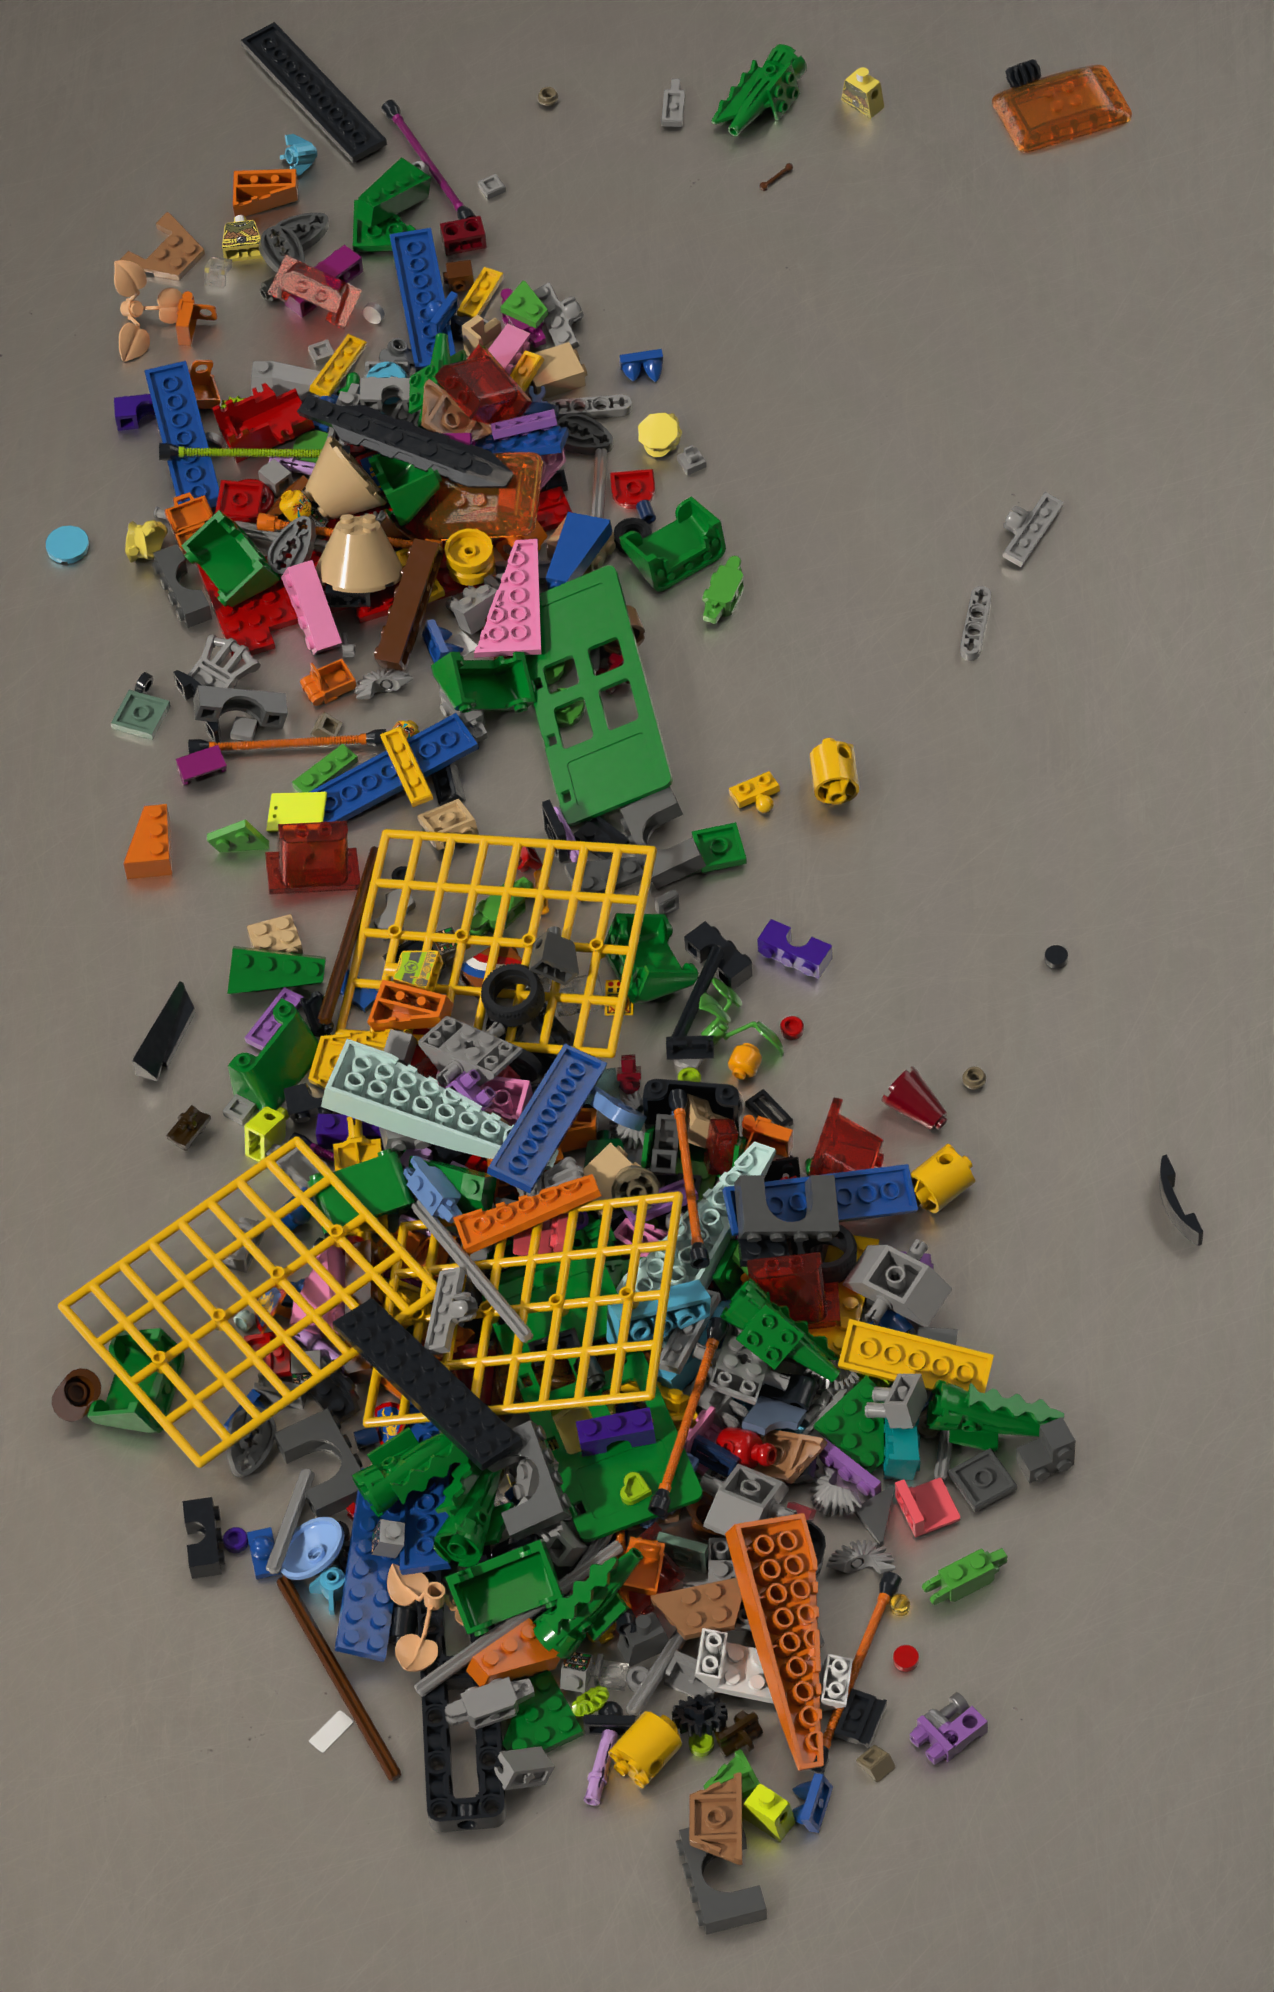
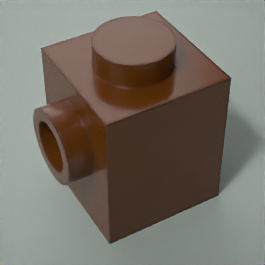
(459, 276)

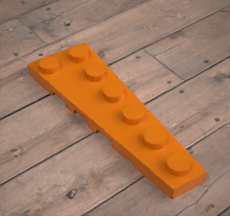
(484, 1228)

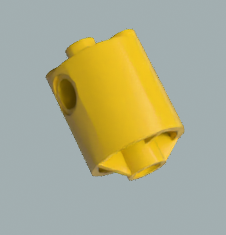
(834, 772)
(941, 1179)
(646, 1747)

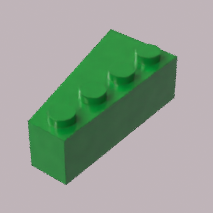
(393, 193)
(268, 969)

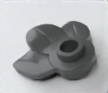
(397, 352)

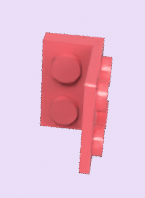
(551, 1237)
(926, 1506)

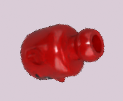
(747, 1446)

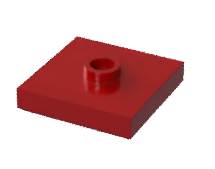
(240, 500)

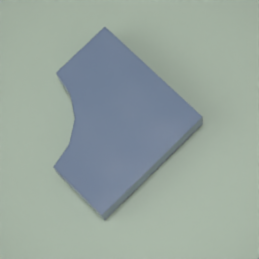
(772, 1415)

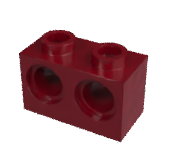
(463, 235)

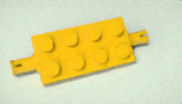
(354, 1151)

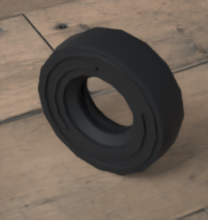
(630, 524)
(531, 1068)

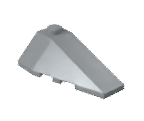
(283, 378)

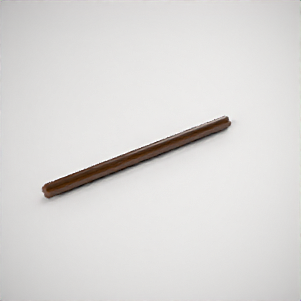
(348, 943)
(339, 1678)

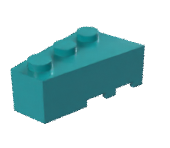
(901, 1452)

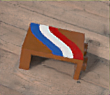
(474, 969)

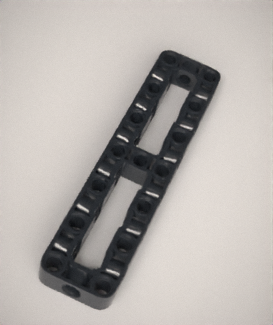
(461, 1812)

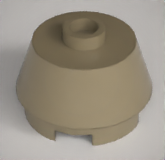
(634, 1182)

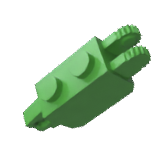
(724, 591)
(488, 910)
(965, 1575)

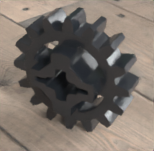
(700, 1715)

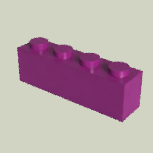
(341, 264)

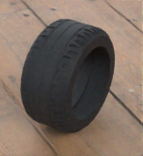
(506, 976)
(839, 1269)

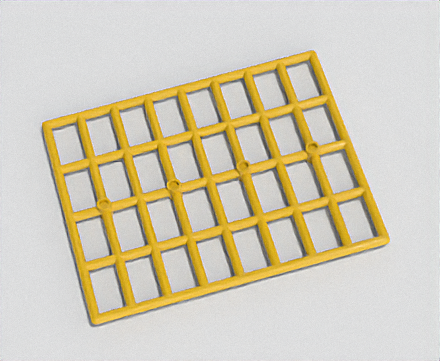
(465, 940)
(557, 1304)
(220, 1317)

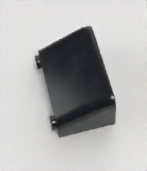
(722, 1098)

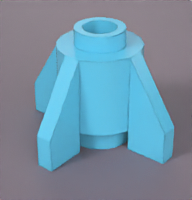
(300, 153)
(331, 1585)

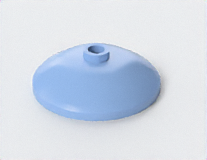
(313, 1548)

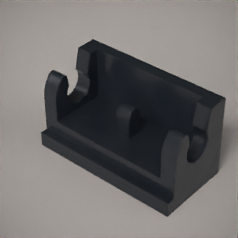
(559, 1034)

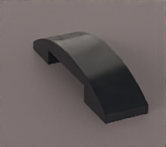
(188, 687)
(1186, 1224)

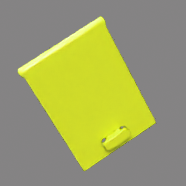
(295, 808)

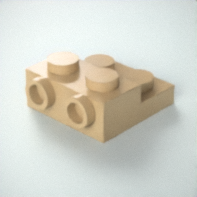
(448, 819)
(276, 935)

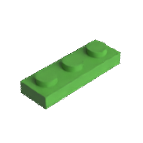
(326, 769)

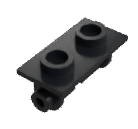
(311, 1009)
(689, 1047)
(781, 1166)

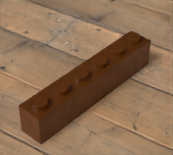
(409, 605)
(359, 1368)

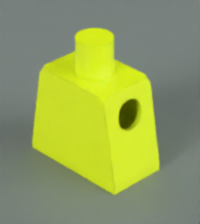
(265, 1130)
(766, 1809)

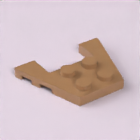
(174, 255)

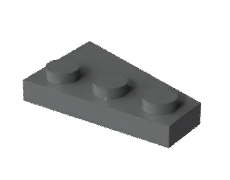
(597, 874)

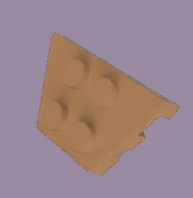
(445, 416)
(793, 1454)
(701, 1606)
(717, 1819)

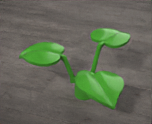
(719, 1028)

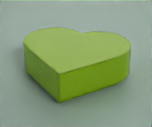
(634, 1489)

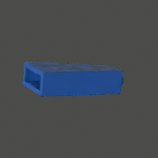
(577, 547)

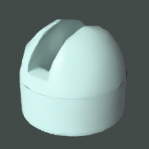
(244, 1320)

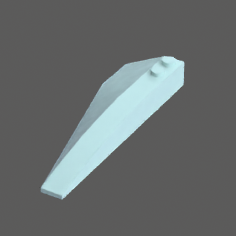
(397, 1098)
(713, 1227)

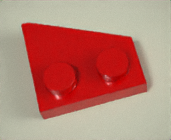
(278, 1360)

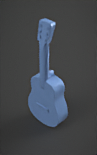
(617, 1110)

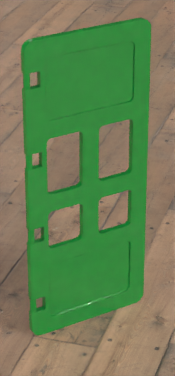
(614, 763)
(598, 1477)

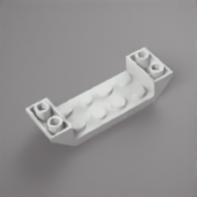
(739, 1673)

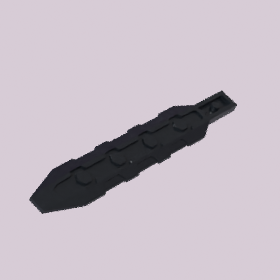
(411, 444)

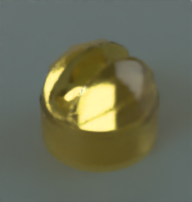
(904, 1606)

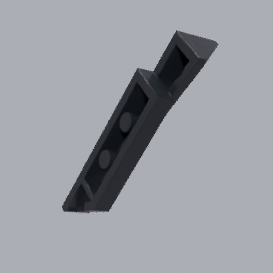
(165, 1035)

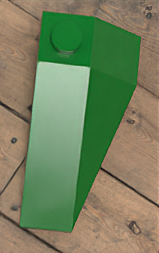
(475, 1186)

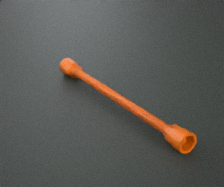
(272, 523)

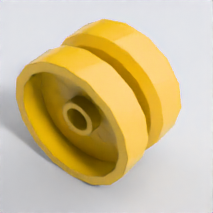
(469, 556)

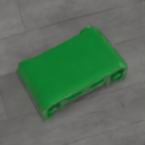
(405, 486)
(677, 548)
(230, 560)
(485, 683)
(655, 966)
(279, 1064)
(375, 1182)
(122, 1407)
(505, 1587)

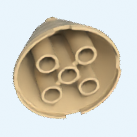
(341, 483)
(358, 557)

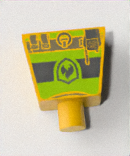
(416, 969)

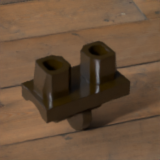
(188, 1127)
(739, 1734)

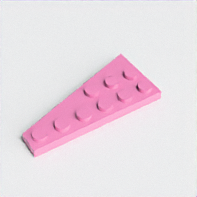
(515, 611)

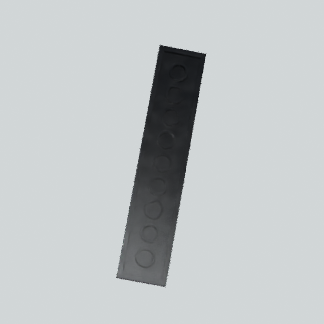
(313, 92)
(427, 1384)

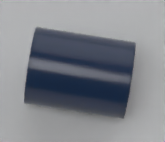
(646, 511)
(366, 1437)

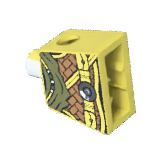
(863, 93)
(241, 240)

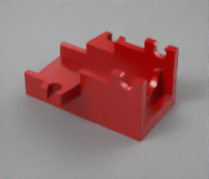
(261, 420)

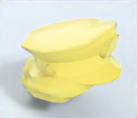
(659, 433)
(144, 540)

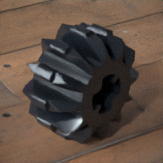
(1023, 73)

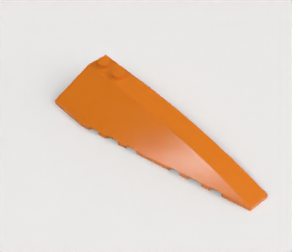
(779, 1594)

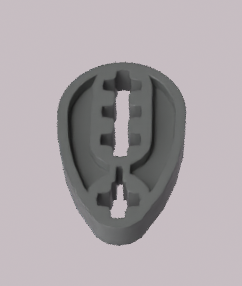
(311, 224)
(286, 238)
(594, 431)
(282, 544)
(254, 1454)

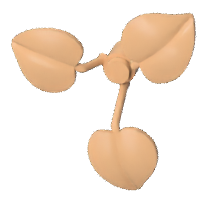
(128, 280)
(411, 1650)

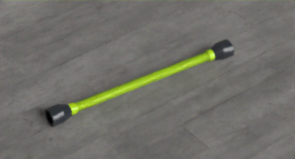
(170, 451)

